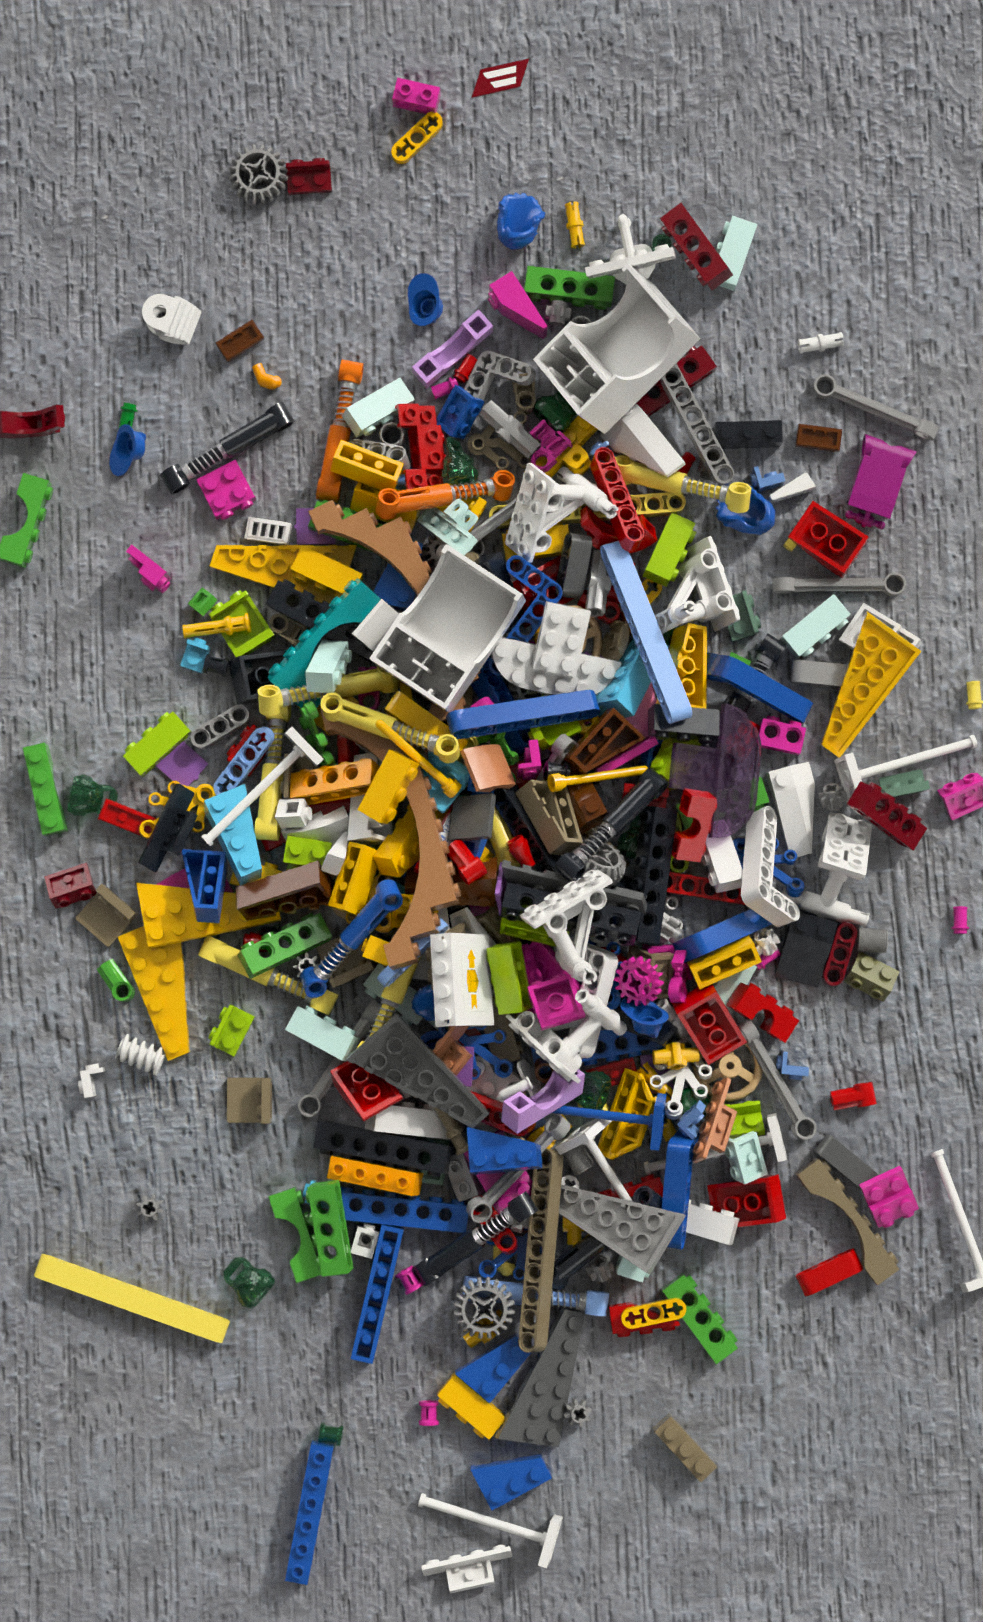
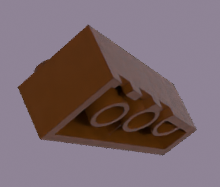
(285, 892)
(476, 894)

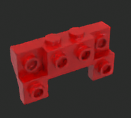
(425, 445)

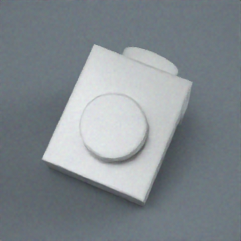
(86, 1084)

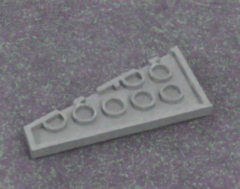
(627, 1227)

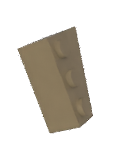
(551, 816)

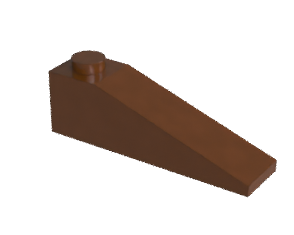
(586, 803)

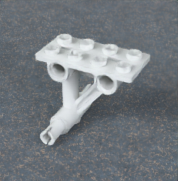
(543, 495)
(716, 599)
(844, 856)
(555, 911)
(560, 1053)

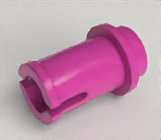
(444, 388)
(960, 920)
(767, 959)

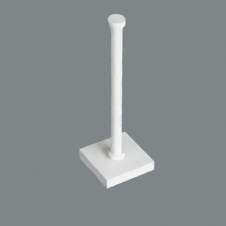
(300, 749)
(851, 776)
(584, 1135)
(772, 1138)
(962, 1220)
(547, 1539)

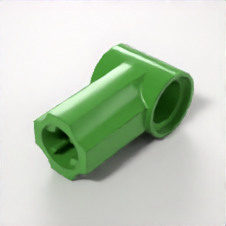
(115, 980)

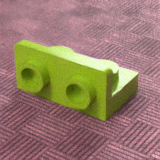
(231, 1029)
(747, 1119)

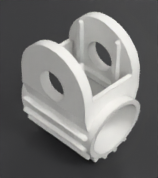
(178, 322)

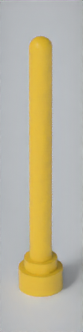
(557, 782)
(449, 786)

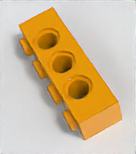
(333, 782)
(375, 1176)

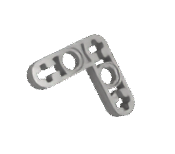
(495, 369)

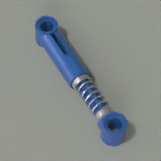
(385, 900)

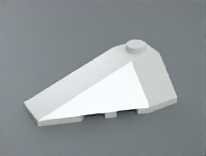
(794, 802)

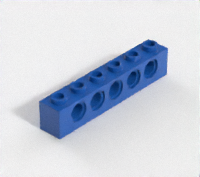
(611, 1051)
(456, 1223)
(377, 1293)
(309, 1512)

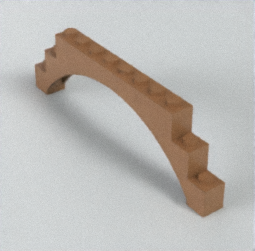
(387, 541)
(435, 881)

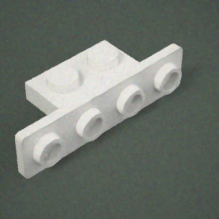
(470, 1570)

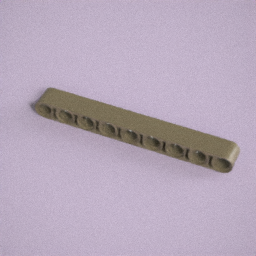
(543, 1261)

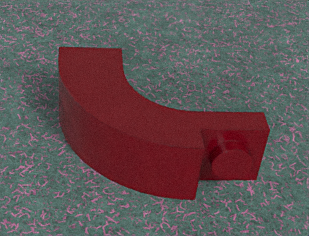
(32, 424)

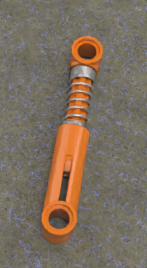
(329, 482)
(394, 502)

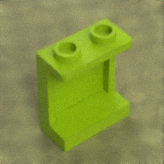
(242, 642)

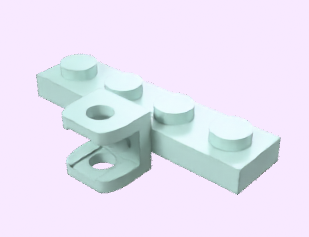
(451, 527)

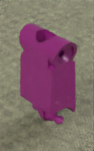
(877, 480)

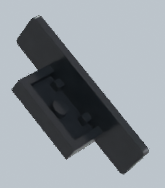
(170, 830)

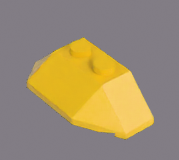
(633, 1098)

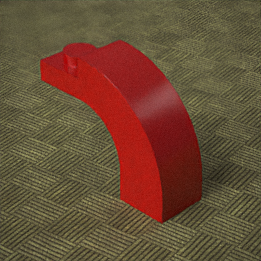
(604, 533)

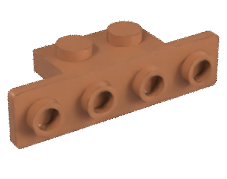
(451, 1051)
(717, 1123)

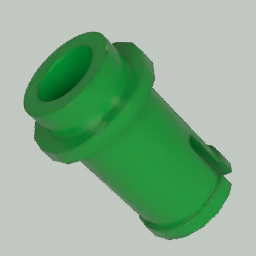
(127, 414)

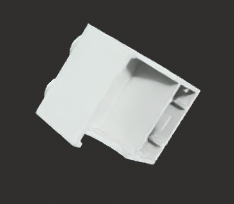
(619, 358)
(448, 629)

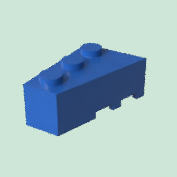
(395, 589)
(206, 880)
(500, 1153)
(494, 1368)
(510, 1478)

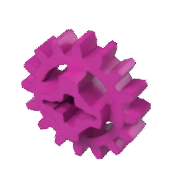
(639, 990)

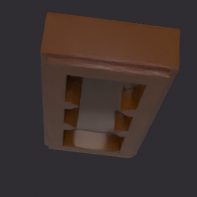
(239, 340)
(818, 437)

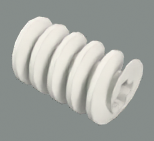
(140, 1054)

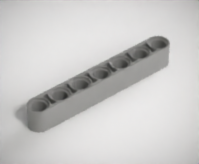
(694, 428)

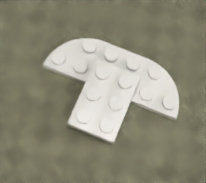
(556, 659)

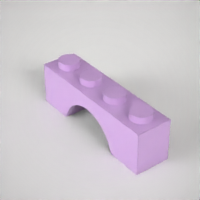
(442, 359)
(524, 1111)

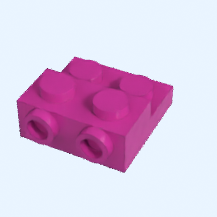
(226, 490)
(152, 574)
(555, 1001)
(889, 1197)

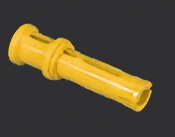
(227, 626)

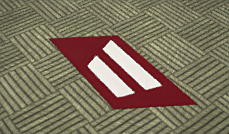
(500, 78)

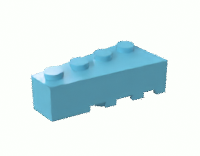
(628, 686)
(239, 837)

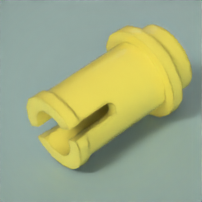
(974, 695)

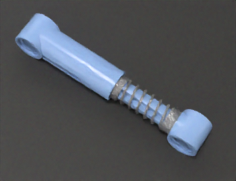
(592, 1302)

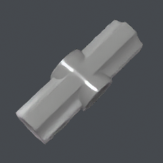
(509, 429)
(597, 586)

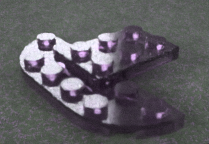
(724, 771)

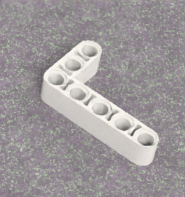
(758, 871)
(605, 966)

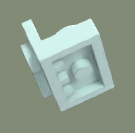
(746, 1158)

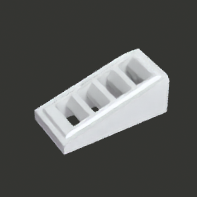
(798, 486)
(266, 539)
(336, 856)

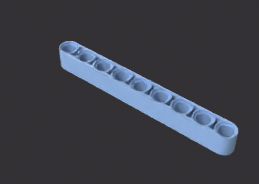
(646, 632)

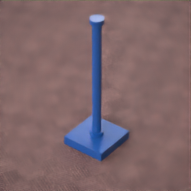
(655, 1120)

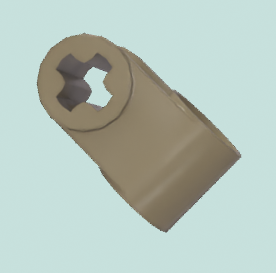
(524, 392)
(290, 630)

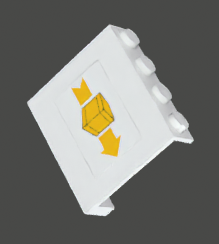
(461, 980)

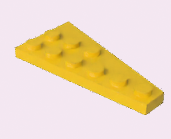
(274, 563)
(872, 673)
(171, 916)
(162, 986)

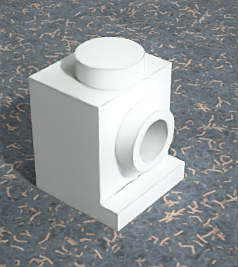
(293, 813)
(365, 1249)

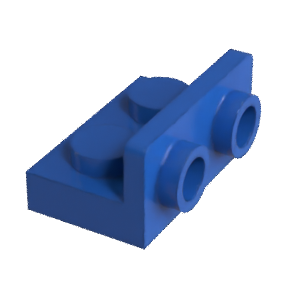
(459, 412)

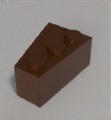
(602, 741)

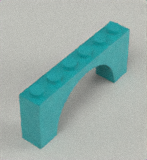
(350, 607)

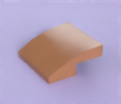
(488, 767)

